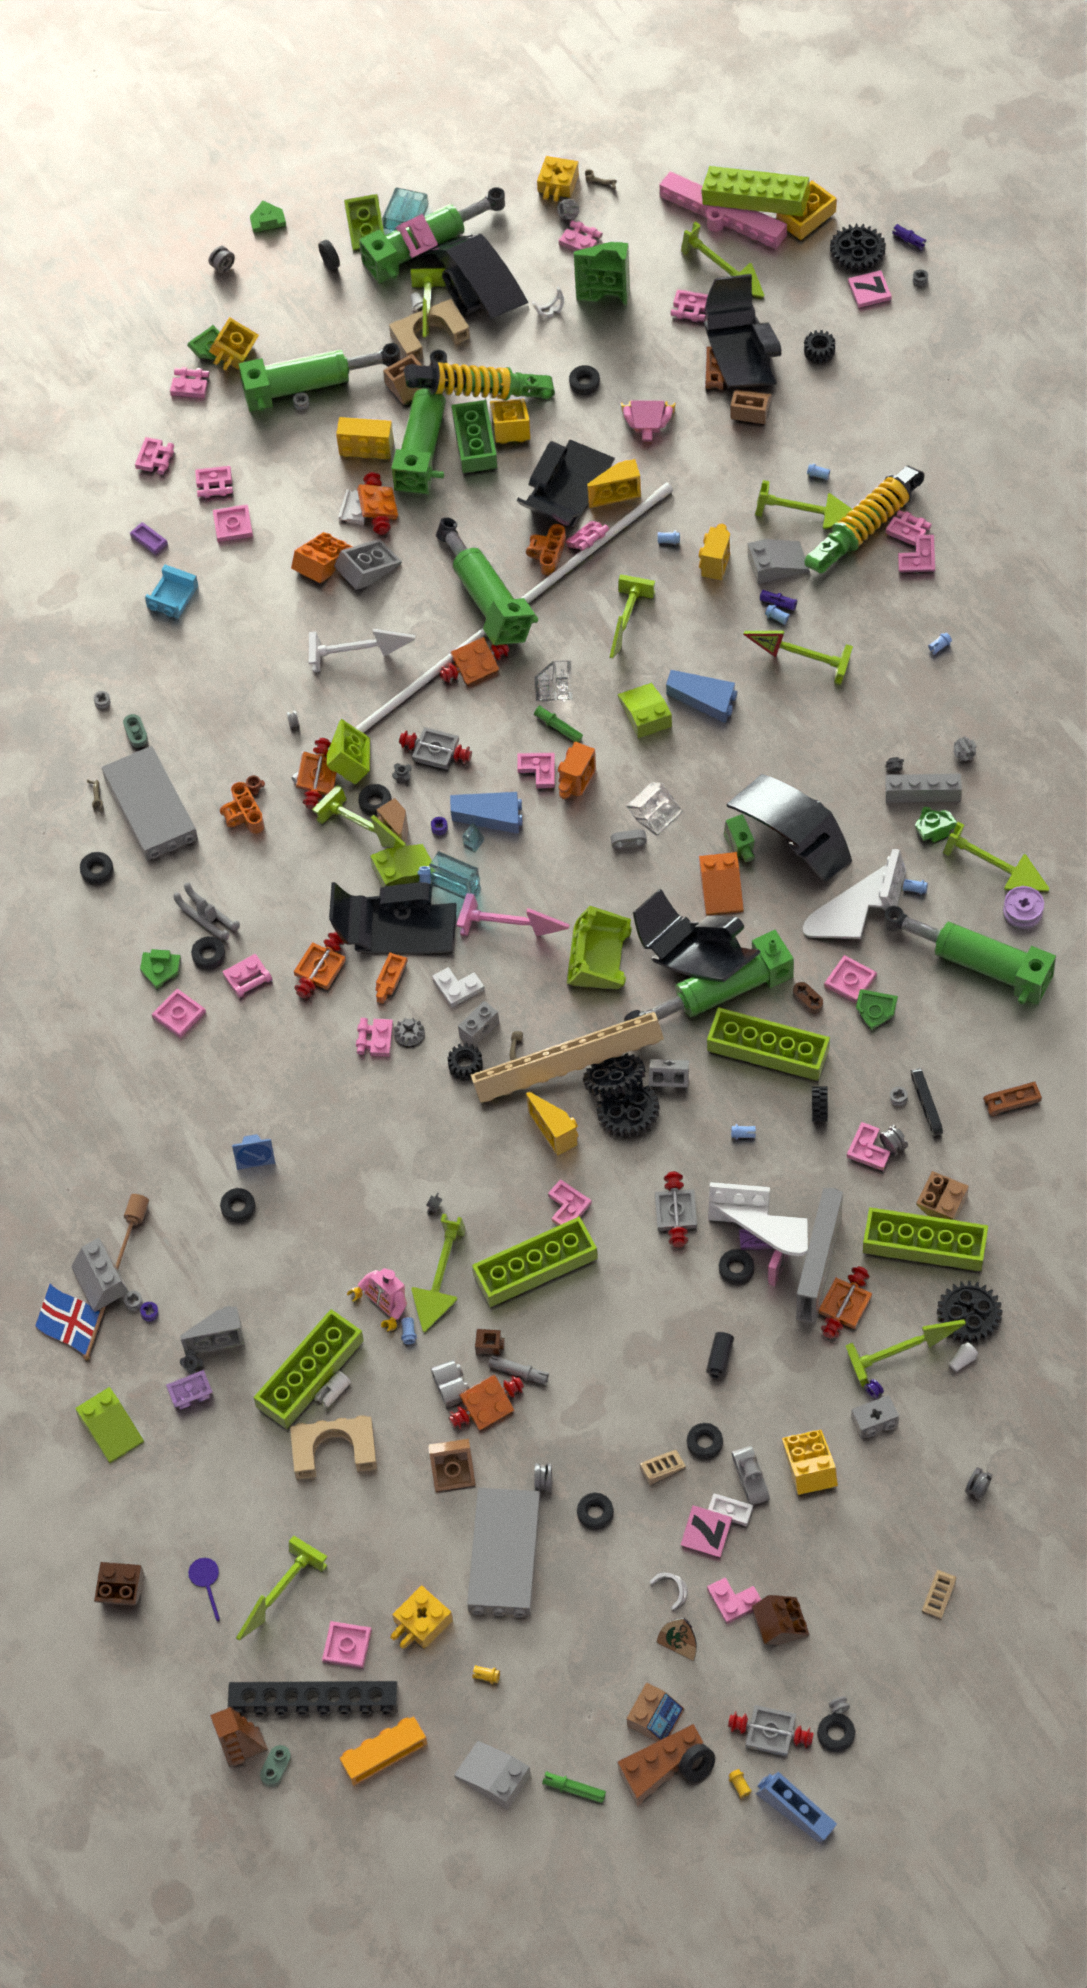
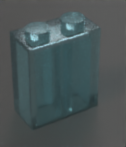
(403, 207)
(454, 875)

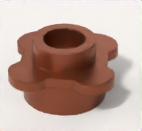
(251, 780)

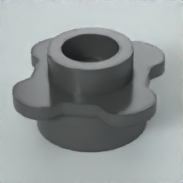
(894, 764)
(401, 776)
(433, 1203)
(185, 1362)

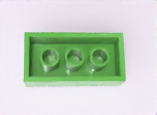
(474, 436)

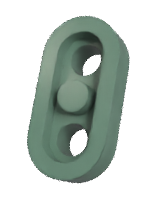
(135, 732)
(276, 1765)

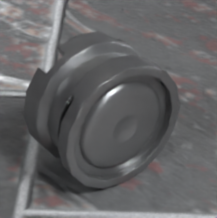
(221, 259)
(893, 1140)
(540, 1477)
(978, 1483)

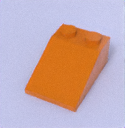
(721, 883)

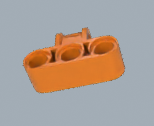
(548, 548)
(239, 812)

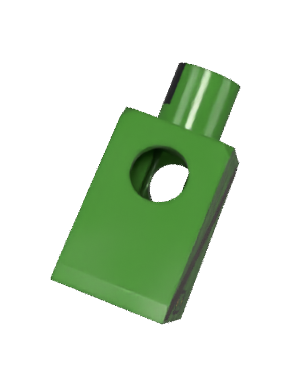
(739, 837)

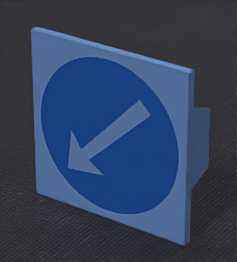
(253, 1152)

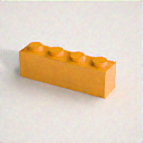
(383, 1750)

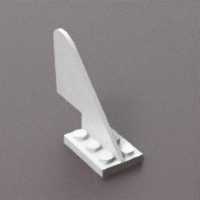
(848, 912)
(749, 1209)

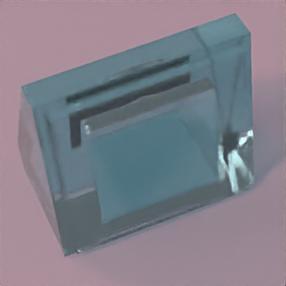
(472, 838)

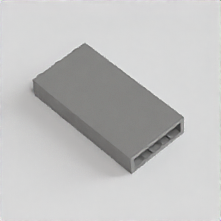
(149, 803)
(819, 1255)
(504, 1552)

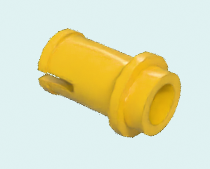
(486, 1674)
(741, 1786)

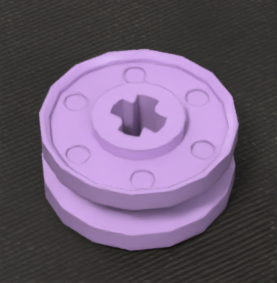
(1023, 907)

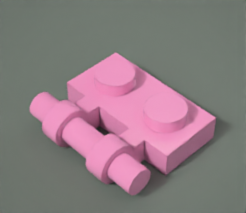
(576, 241)
(690, 301)
(189, 387)
(149, 455)
(214, 477)
(906, 531)
(587, 535)
(381, 1037)

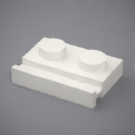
(351, 509)

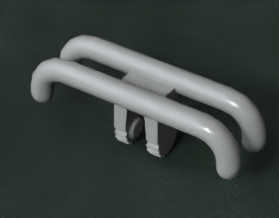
(205, 913)

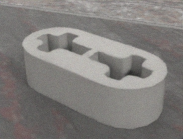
(628, 839)

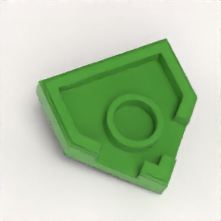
(267, 217)
(202, 343)
(934, 824)
(159, 966)
(876, 1007)

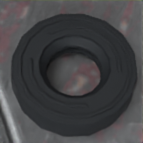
(329, 254)
(584, 370)
(373, 789)
(96, 857)
(208, 963)
(237, 1216)
(732, 1255)
(701, 1452)
(599, 1522)
(840, 1720)
(703, 1768)

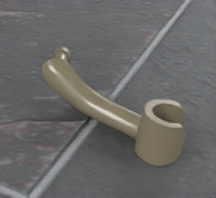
(590, 178)
(97, 802)
(516, 1036)

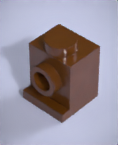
(485, 1339)

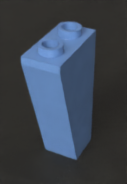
(702, 693)
(488, 810)
(795, 1806)

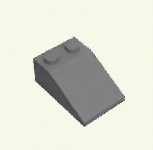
(776, 559)
(366, 563)
(215, 1332)
(493, 1774)

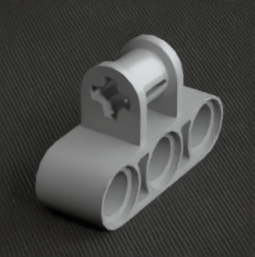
(750, 1475)

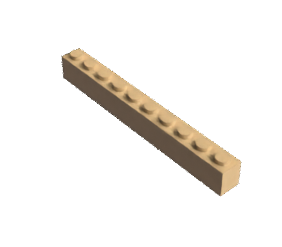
(567, 1057)

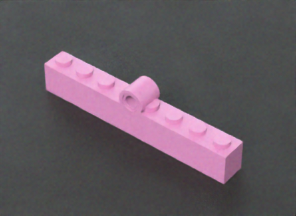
(748, 222)

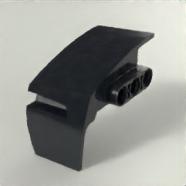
(478, 276)
(736, 335)
(562, 480)
(799, 819)
(375, 929)
(693, 948)

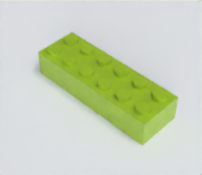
(755, 190)
(768, 1044)
(925, 1239)
(534, 1261)
(308, 1369)

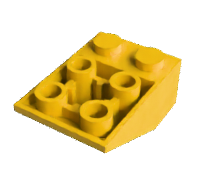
(810, 1462)

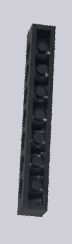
(324, 1690)

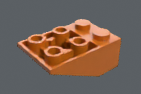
(318, 557)

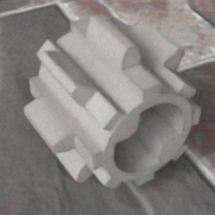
(568, 209)
(965, 748)

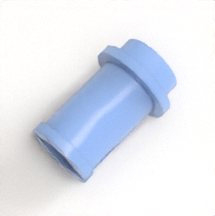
(817, 471)
(669, 537)
(773, 612)
(940, 643)
(424, 874)
(915, 886)
(742, 1131)
(408, 1331)

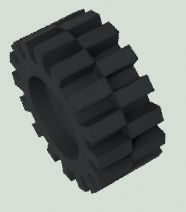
(819, 354)
(461, 1052)
(819, 1103)

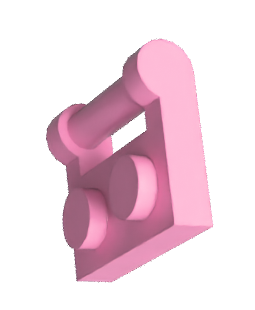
(420, 232)
(245, 971)

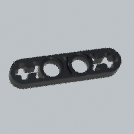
(926, 1101)

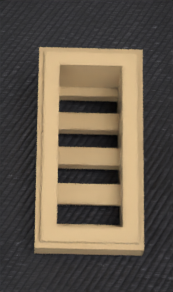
(659, 1475)
(945, 1578)

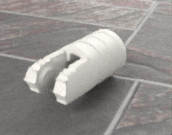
(332, 1389)

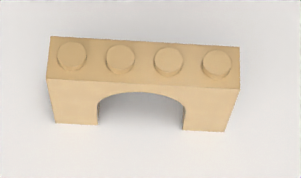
(441, 315)
(307, 1437)

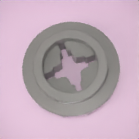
(409, 1039)

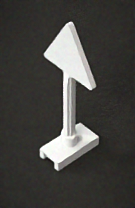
(386, 640)

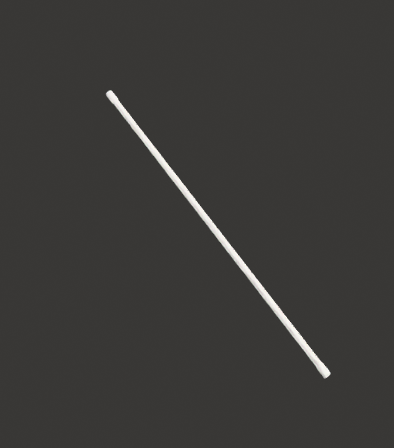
(658, 495)

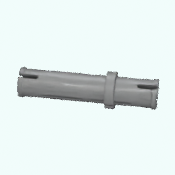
(523, 1371)

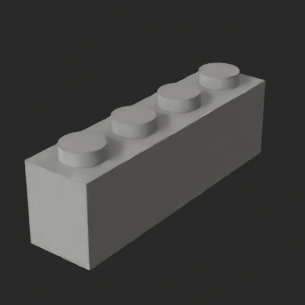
(923, 788)

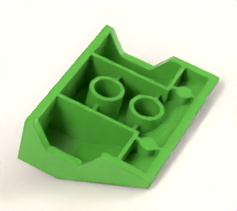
(602, 271)

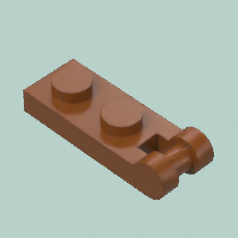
(712, 371)
(1012, 1098)

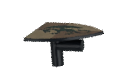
(679, 1637)

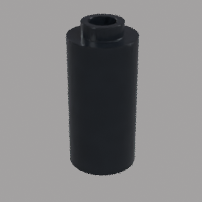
(720, 1355)

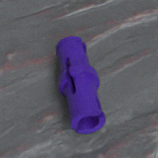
(909, 236)
(778, 600)

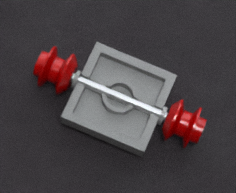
(435, 748)
(676, 1209)
(770, 1730)

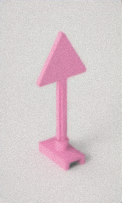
(540, 923)

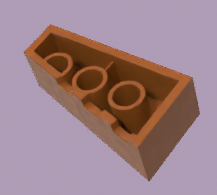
(237, 1736)
(656, 1763)

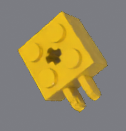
(557, 177)
(233, 344)
(715, 552)
(423, 1629)

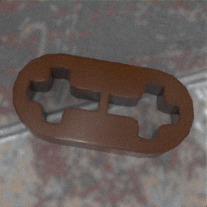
(810, 995)

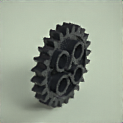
(857, 247)
(614, 1075)
(628, 1109)
(978, 1298)

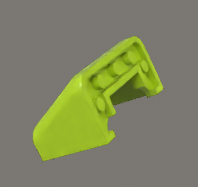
(598, 949)

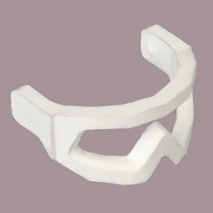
(552, 309)
(683, 1589)

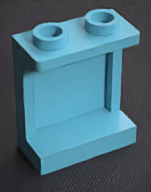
(172, 592)

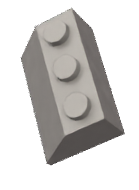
(98, 1275)

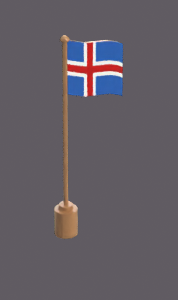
(73, 1319)

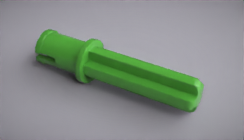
(558, 724)
(574, 1787)

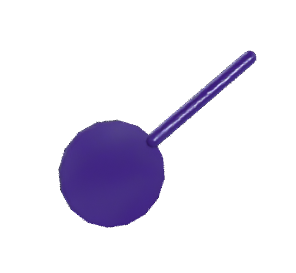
(204, 1573)

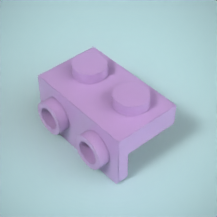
(188, 1389)

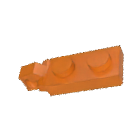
(389, 976)

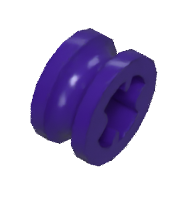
(439, 831)
(145, 1306)
(874, 1388)

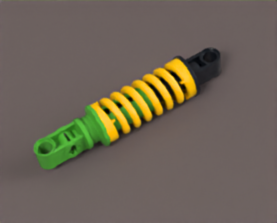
(478, 380)
(865, 518)

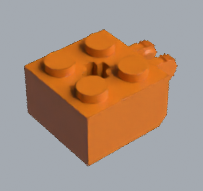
(576, 770)

